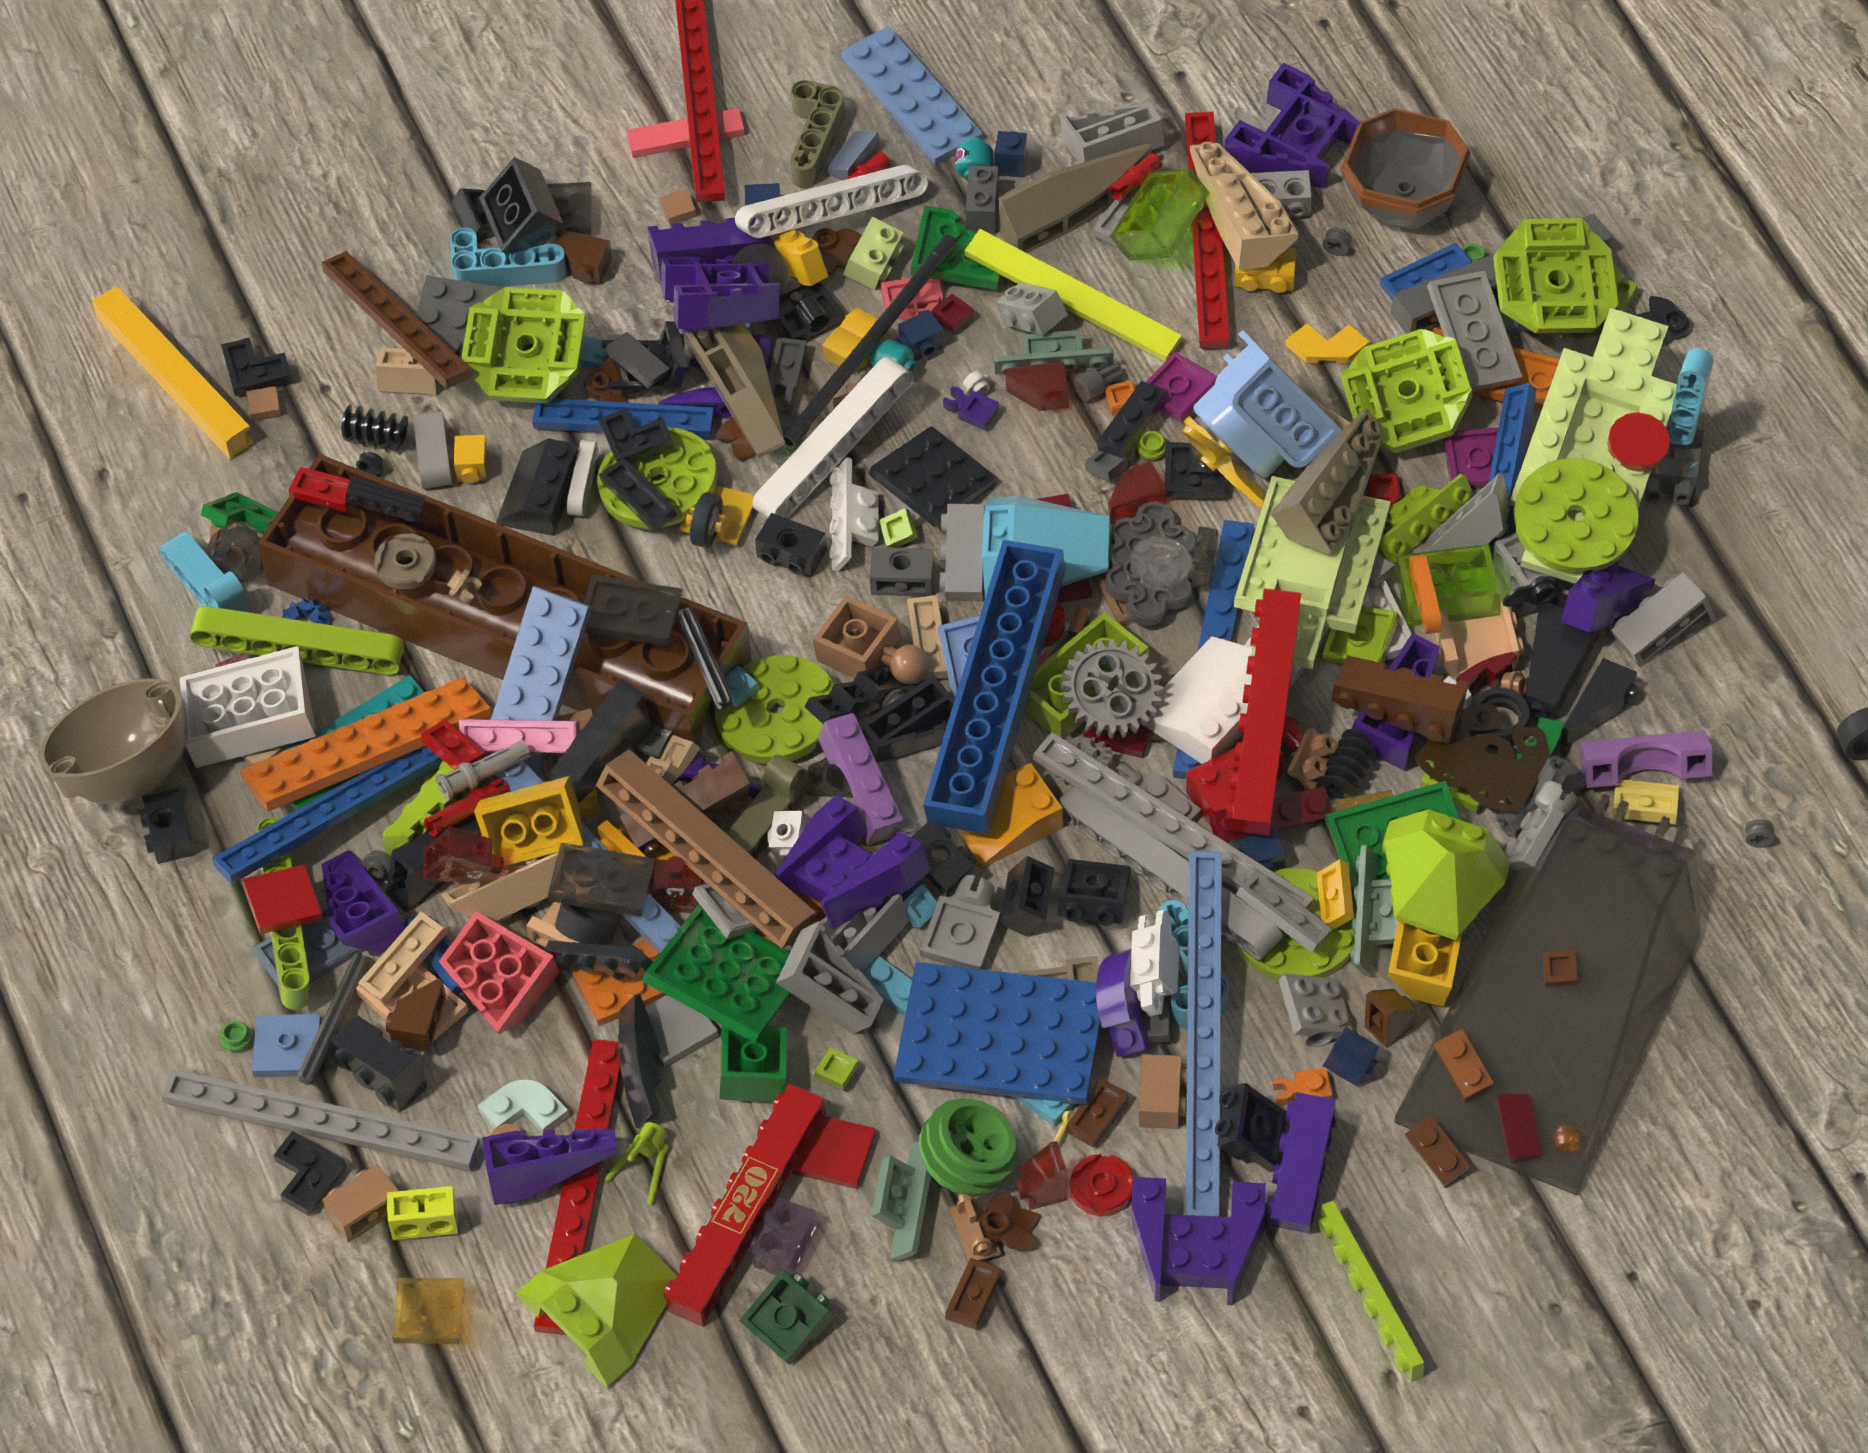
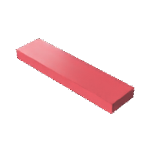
(675, 133)

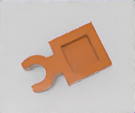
(1308, 1082)

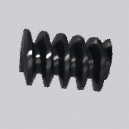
(374, 430)
(1347, 764)

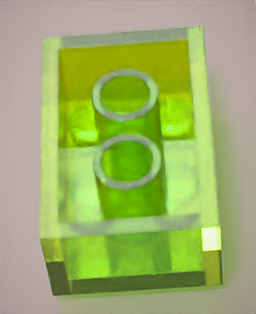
(1160, 214)
(1461, 579)

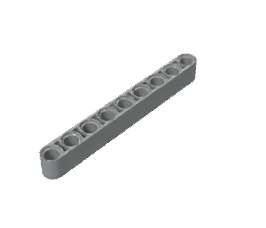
(1164, 869)

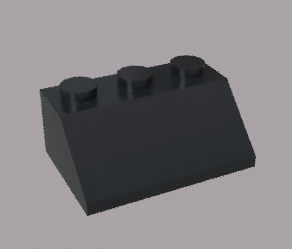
(520, 208)
(539, 487)

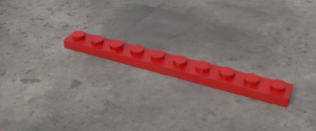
(699, 101)
(1207, 250)
(580, 1189)

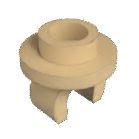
(460, 581)

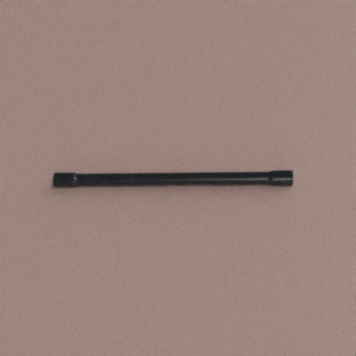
(802, 424)

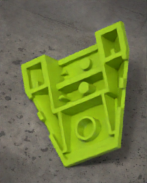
(1442, 871)
(604, 1302)

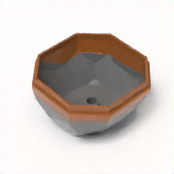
(1405, 167)

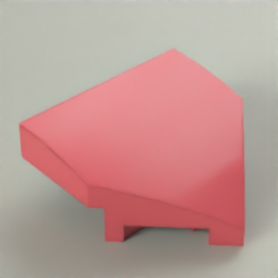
(928, 297)

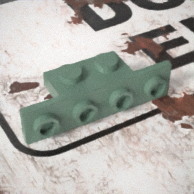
(1054, 348)
(1375, 913)
(902, 1200)

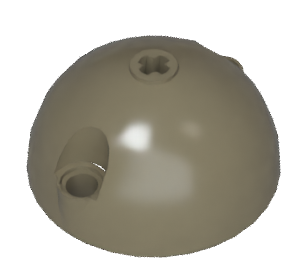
(117, 742)

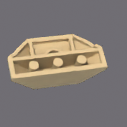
(504, 893)

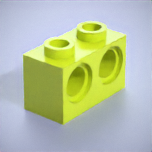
(422, 1213)

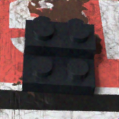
(1094, 891)
(1250, 1126)

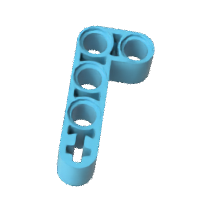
(494, 268)
(1689, 396)
(202, 575)
(1179, 915)

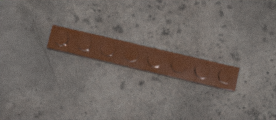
(396, 320)

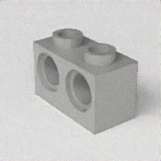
(1290, 188)
(1507, 559)

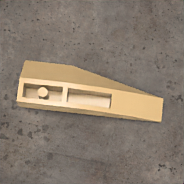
(1242, 208)

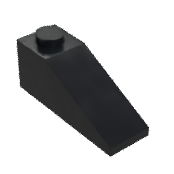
(1601, 700)

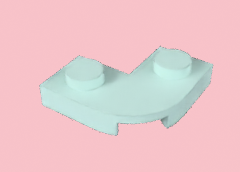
(526, 1099)

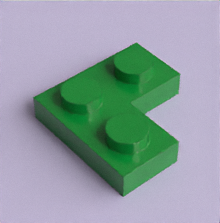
(236, 509)

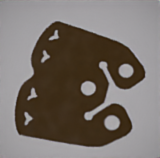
(1476, 770)

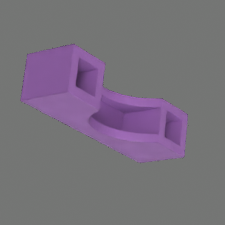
(849, 750)
(1678, 753)

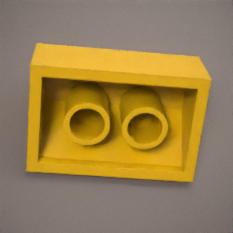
(531, 820)
(1423, 963)

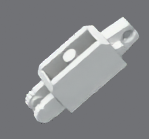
(1154, 962)

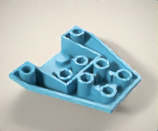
(1026, 520)

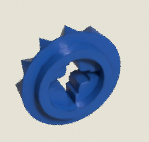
(317, 612)

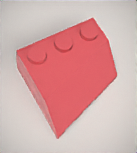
(498, 971)

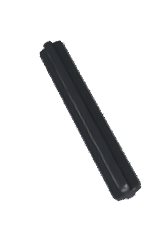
(705, 658)

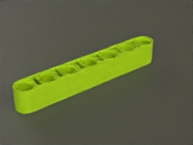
(317, 642)
(288, 946)

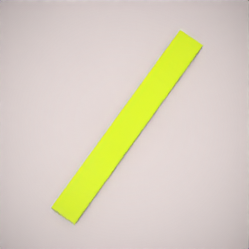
(1075, 295)

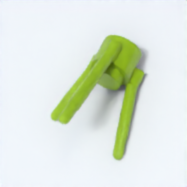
(647, 1142)

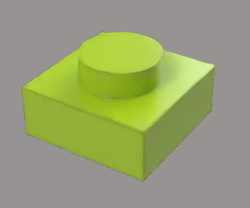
(898, 528)
(836, 1068)

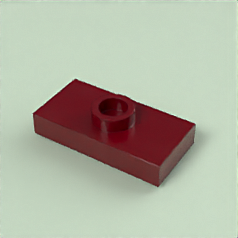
(1131, 744)

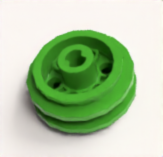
(978, 1153)

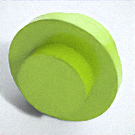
(1151, 445)

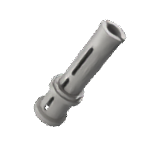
(471, 774)

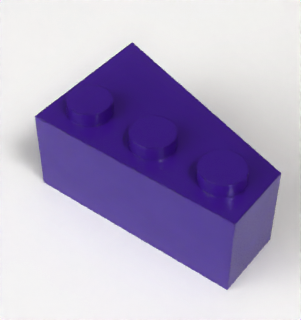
(1605, 596)

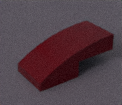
(1489, 671)

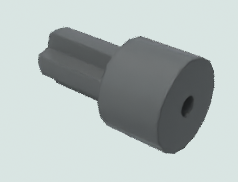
(1093, 383)

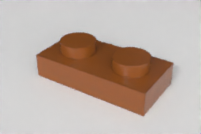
(1464, 1065)

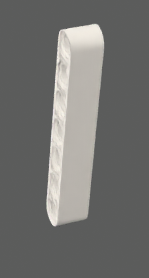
(819, 198)
(833, 439)

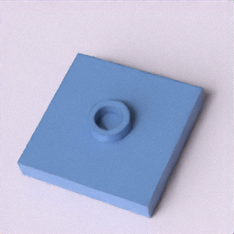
(282, 1043)

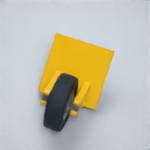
(718, 517)

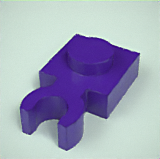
(973, 409)

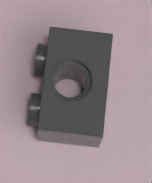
(982, 198)
(912, 581)

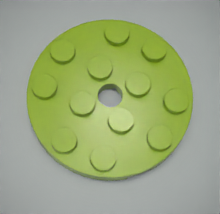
(687, 471)
(1568, 544)
(791, 732)
(1292, 957)

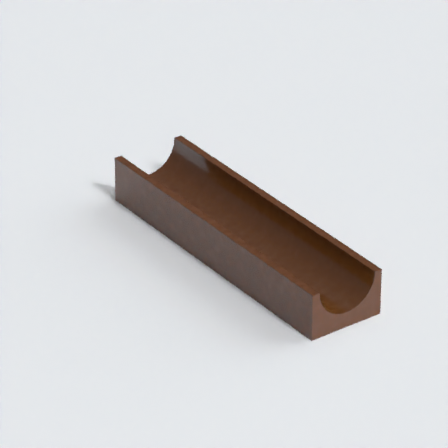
(332, 558)

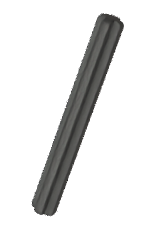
(333, 1019)

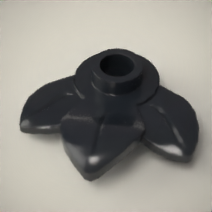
(1665, 313)
(1528, 597)

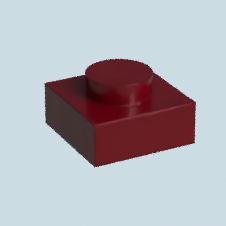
(953, 313)

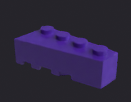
(1302, 1162)

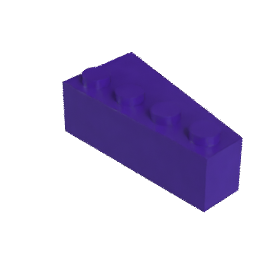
(705, 241)
(1389, 740)

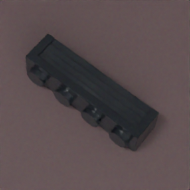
(384, 499)

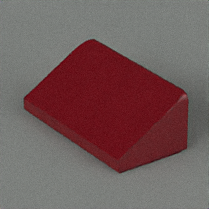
(1518, 1127)

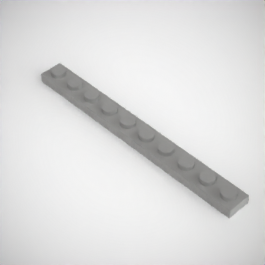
(1152, 814)
(321, 1119)

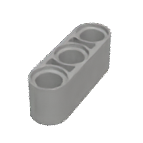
(432, 449)

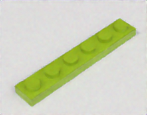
(1376, 1301)

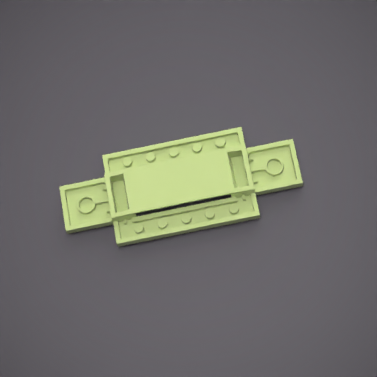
(1612, 385)
(1292, 567)

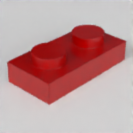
(320, 489)
(451, 745)

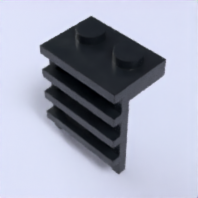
(667, 349)

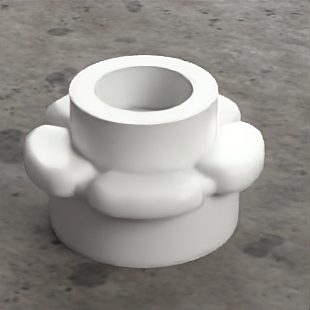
(976, 382)

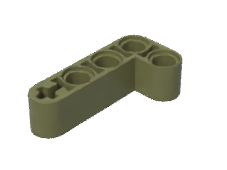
(825, 112)
(783, 791)

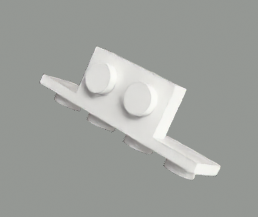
(852, 515)

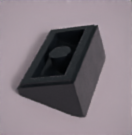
(471, 212)

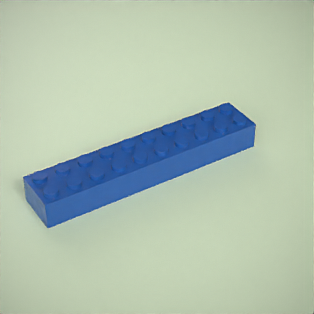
(995, 687)

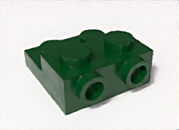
(788, 1315)

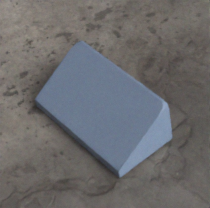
(854, 152)

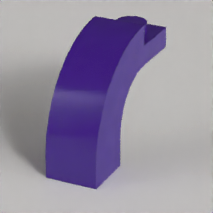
(1119, 1004)

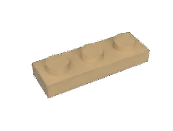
(924, 624)
(402, 957)

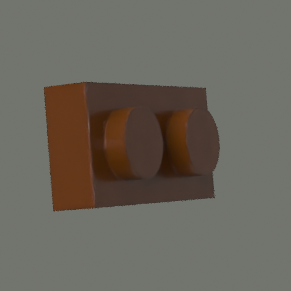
(1101, 1109)
(1437, 1151)
(973, 1293)

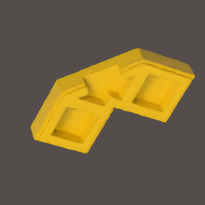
(1313, 347)

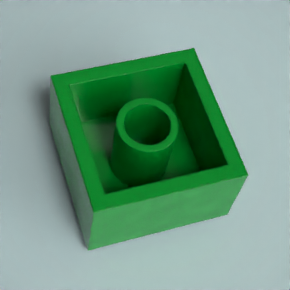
(753, 1069)

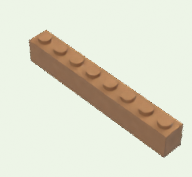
(705, 848)

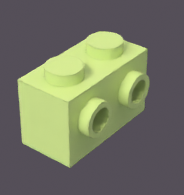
(873, 253)

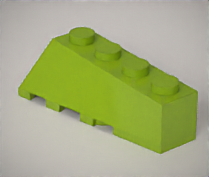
(426, 803)

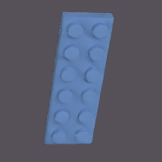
(910, 94)
(541, 661)

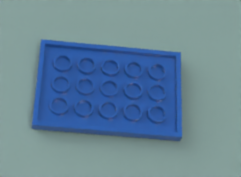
(999, 1033)

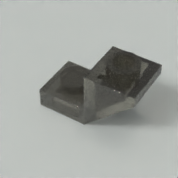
(827, 780)

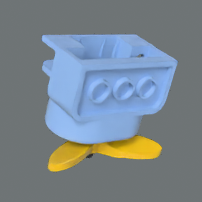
(1260, 419)

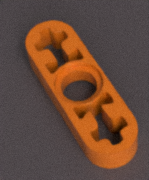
(1425, 594)

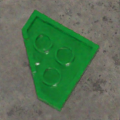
(958, 267)

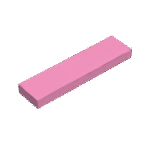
(537, 734)

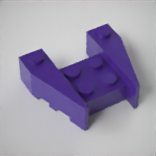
(1298, 134)
(718, 292)
(843, 875)
(1197, 1248)

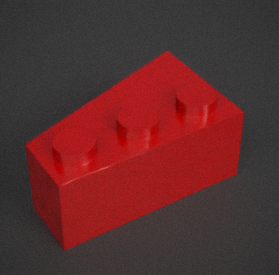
(1211, 781)

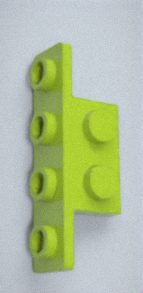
(1420, 515)

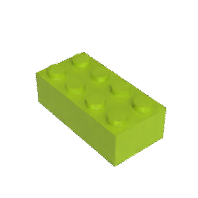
(1045, 696)

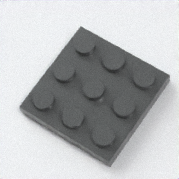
(446, 308)

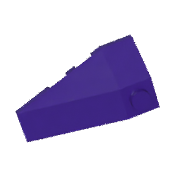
(358, 907)
(529, 1164)

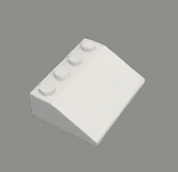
(1205, 701)
(247, 707)

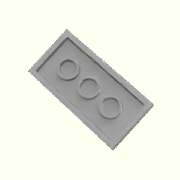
(1473, 318)

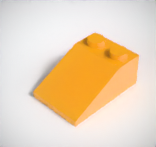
(1022, 817)

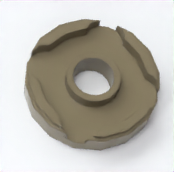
(407, 575)

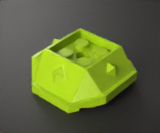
(1560, 252)
(508, 323)
(1403, 364)

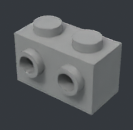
(1031, 308)

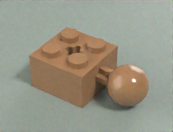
(865, 639)

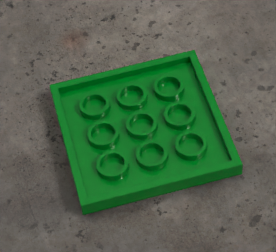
(1369, 821)
(722, 976)

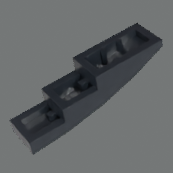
(856, 697)
(637, 1053)

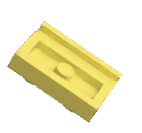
(1647, 800)

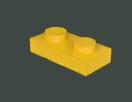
(1335, 894)

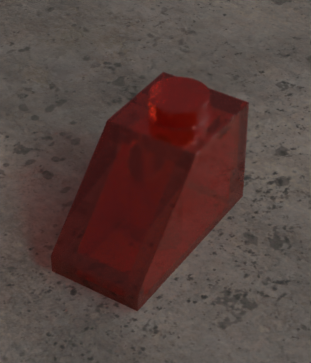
(1039, 385)
(1135, 487)
(1043, 1178)

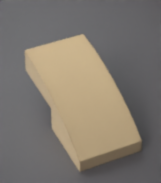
(674, 758)

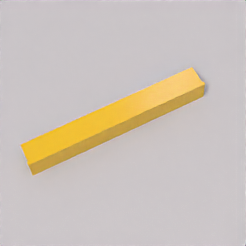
(173, 372)

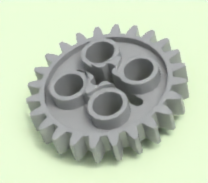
(1125, 667)

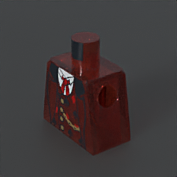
(460, 857)
(674, 885)

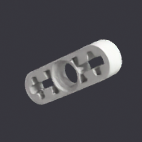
(582, 478)

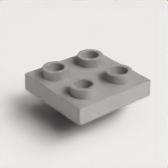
(1314, 1008)

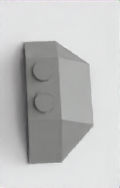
(1476, 521)

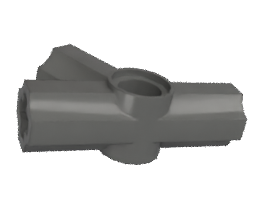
(1554, 770)

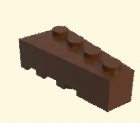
(1401, 697)
(710, 791)

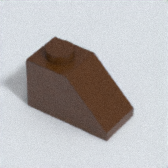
(585, 255)
(1388, 1015)
(417, 1016)

